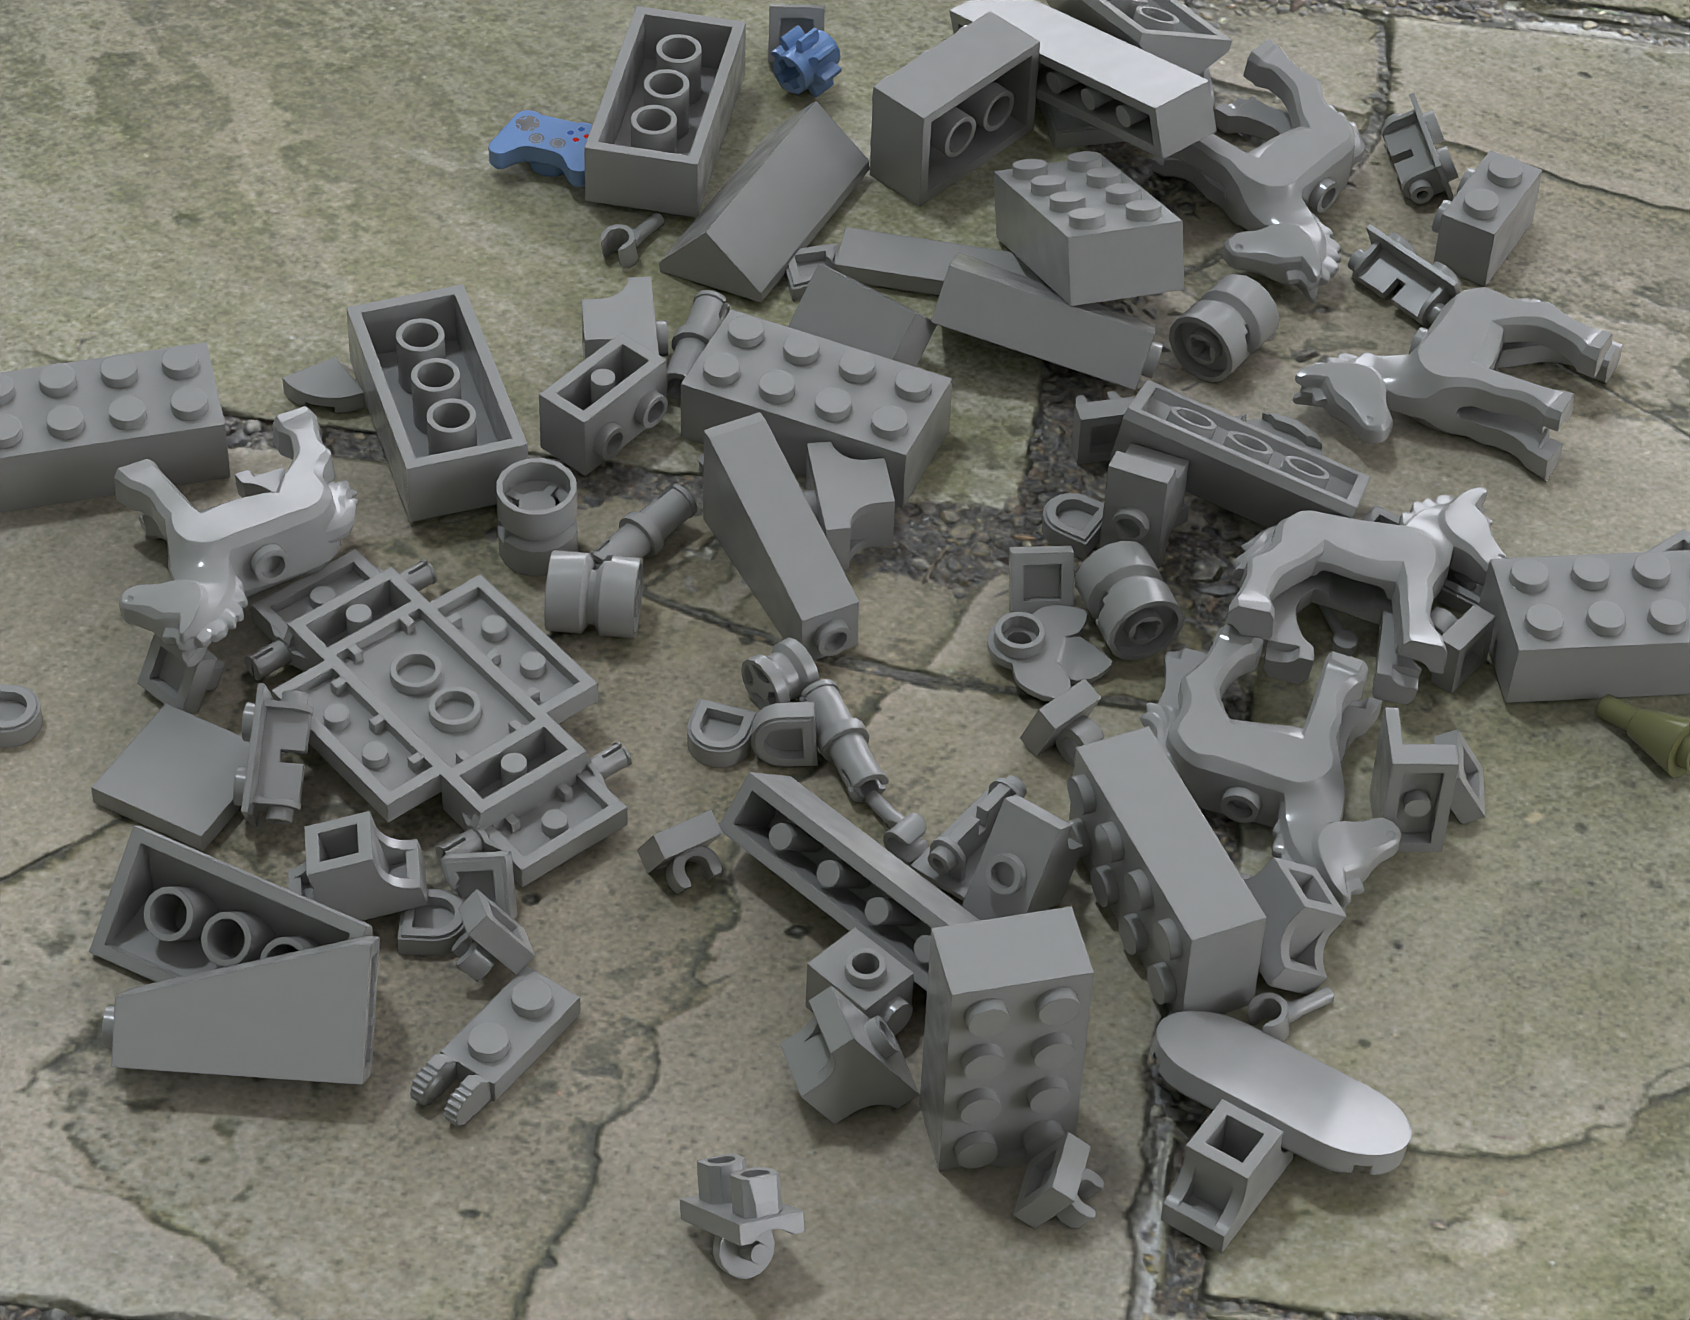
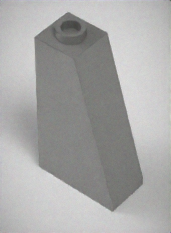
(1038, 322)
(775, 537)
(264, 1018)

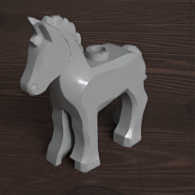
(1279, 182)
(1454, 378)
(221, 555)
(1365, 571)
(1273, 771)

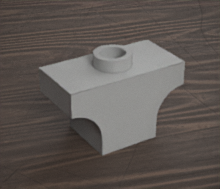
(626, 312)
(1143, 498)
(849, 500)
(1022, 863)
(360, 869)
(1297, 926)
(847, 1060)
(1225, 1175)

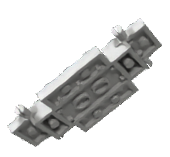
(444, 702)

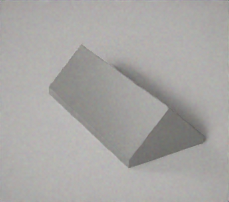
(1154, 26)
(770, 207)
(1238, 462)
(193, 914)

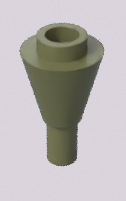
(1658, 733)

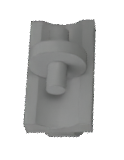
(741, 1211)

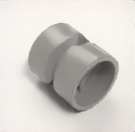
(1224, 328)
(536, 514)
(593, 594)
(1129, 600)

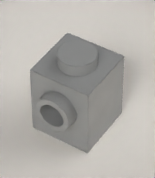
(865, 977)

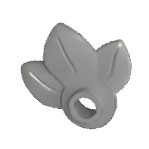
(1047, 650)

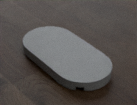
(1317, 1107)

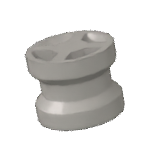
(779, 675)

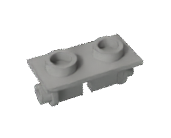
(1419, 165)
(1395, 262)
(266, 781)
(957, 851)

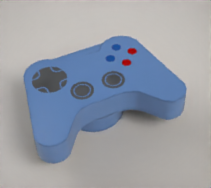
(545, 142)

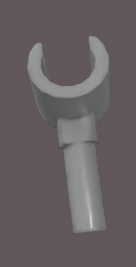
(626, 240)
(905, 833)
(1275, 1007)

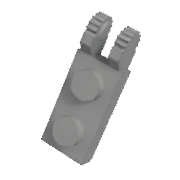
(497, 1045)

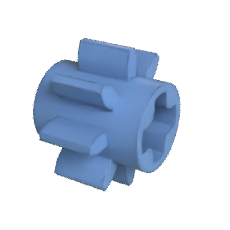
(806, 61)

